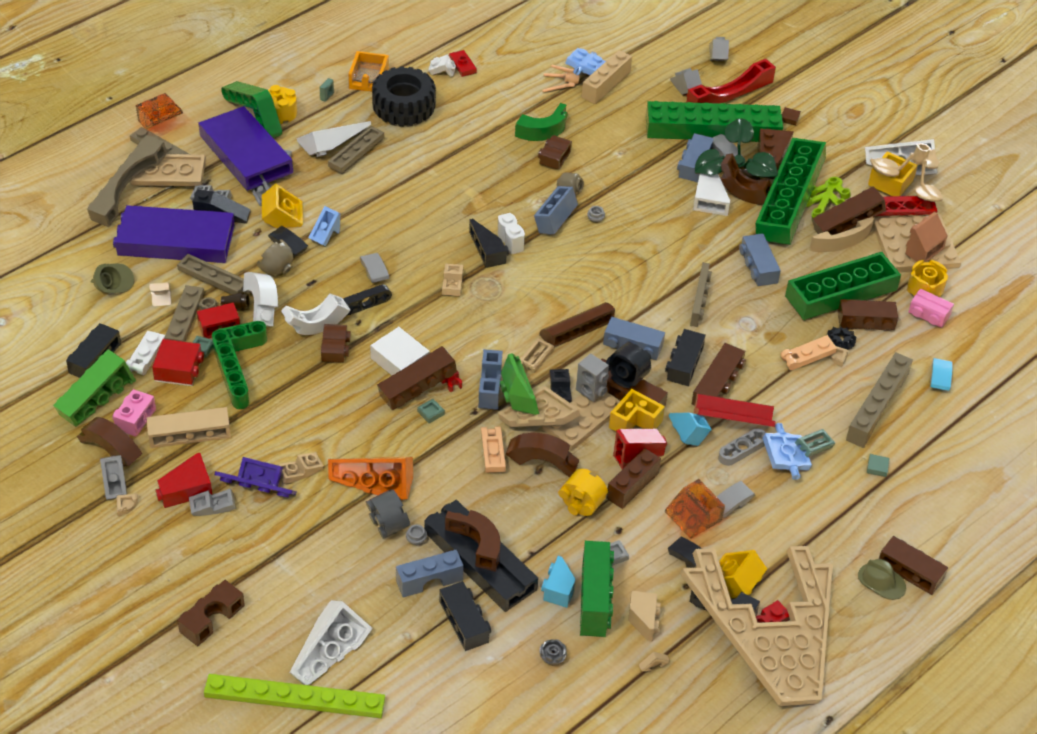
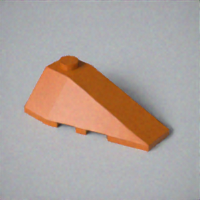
(374, 474)

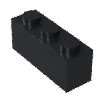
(92, 348)
(685, 357)
(464, 615)

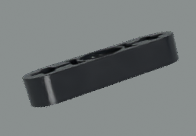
(377, 295)

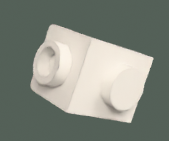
(441, 64)

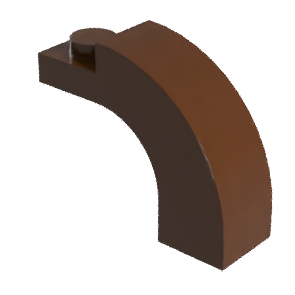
(740, 185)
(111, 438)
(542, 447)
(482, 531)

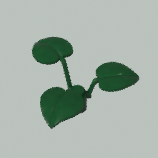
(738, 131)

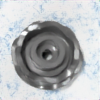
(553, 646)

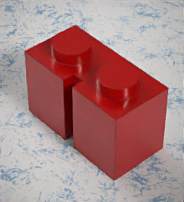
(211, 318)

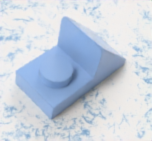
(327, 223)

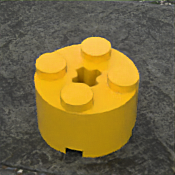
(284, 102)
(929, 277)
(583, 492)

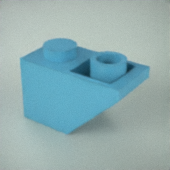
(690, 427)
(560, 584)

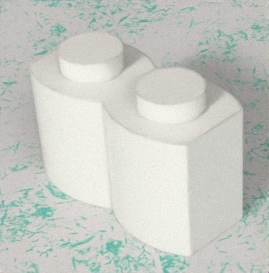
(511, 233)

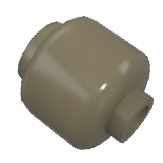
(571, 180)

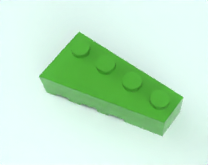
(94, 388)

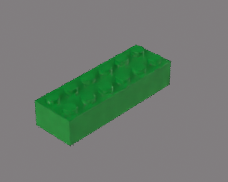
(853, 280)

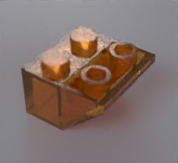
(157, 111)
(695, 509)

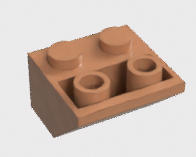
(926, 238)

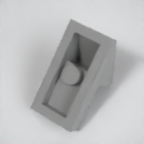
(113, 476)

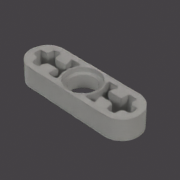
(738, 453)

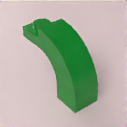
(541, 128)

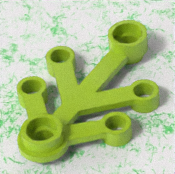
(831, 185)

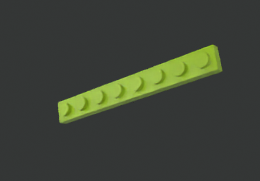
(294, 696)

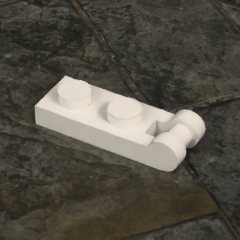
(145, 352)

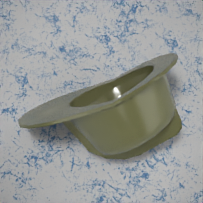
(113, 278)
(881, 578)

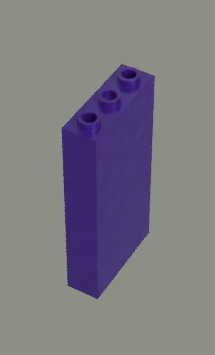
(245, 148)
(174, 233)

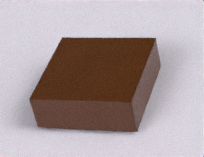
(790, 116)

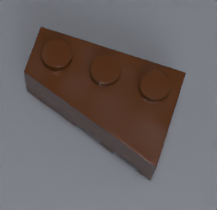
(775, 143)

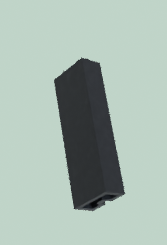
(507, 585)

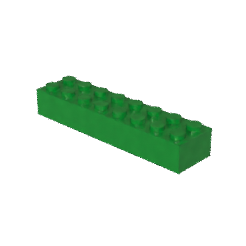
(684, 119)
(791, 190)

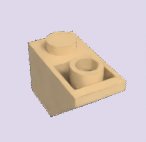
(642, 613)

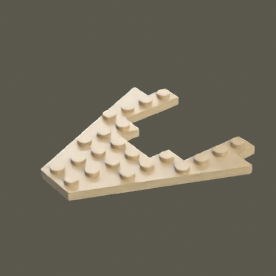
(781, 654)

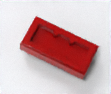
(463, 63)

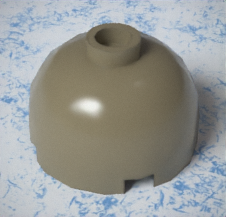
(276, 259)

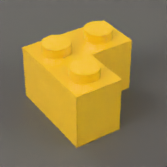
(636, 410)

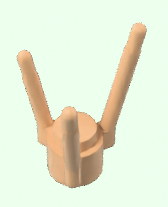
(569, 77)

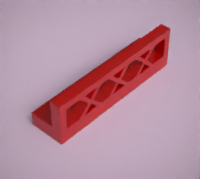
(908, 206)
(734, 410)

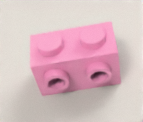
(134, 412)

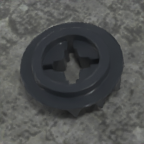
(849, 338)

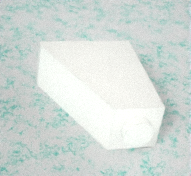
(711, 195)

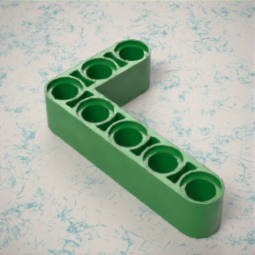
(257, 99)
(225, 344)

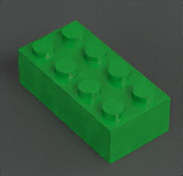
(596, 589)

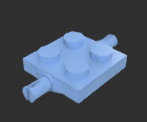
(584, 62)
(785, 453)

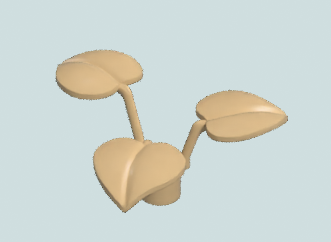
(922, 156)

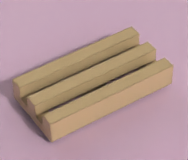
(529, 365)

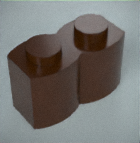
(555, 152)
(334, 343)

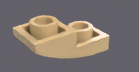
(301, 468)

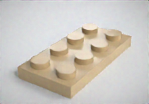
(174, 171)
(591, 418)

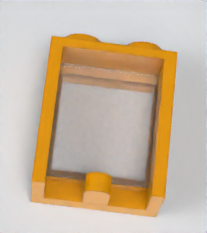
(365, 70)

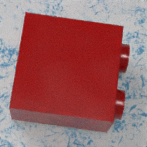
(177, 362)

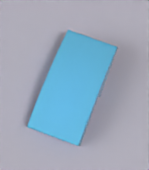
(941, 374)

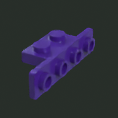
(259, 474)

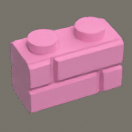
(931, 308)

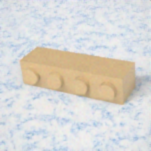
(606, 77)
(188, 427)

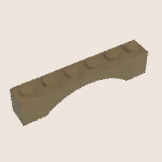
(146, 155)
(874, 405)

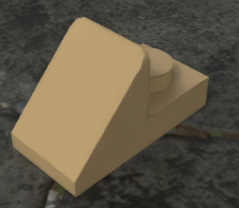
(161, 294)

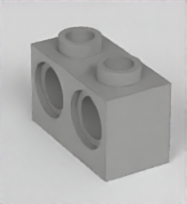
(592, 377)

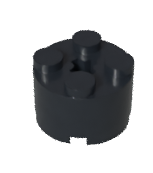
(629, 365)

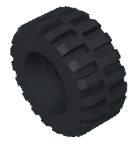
(403, 96)

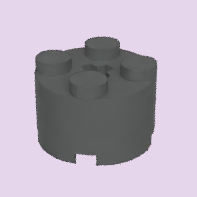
(388, 513)

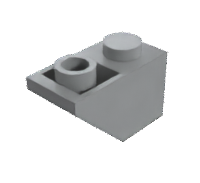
(719, 49)
(686, 80)

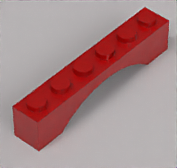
(755, 77)

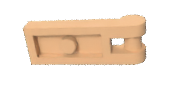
(808, 352)
(493, 449)

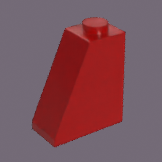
(632, 441)
(183, 482)

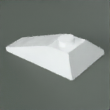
(324, 140)
(900, 149)
(332, 637)

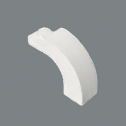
(264, 294)
(312, 322)

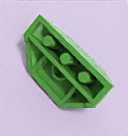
(517, 387)

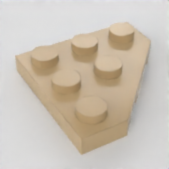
(551, 408)

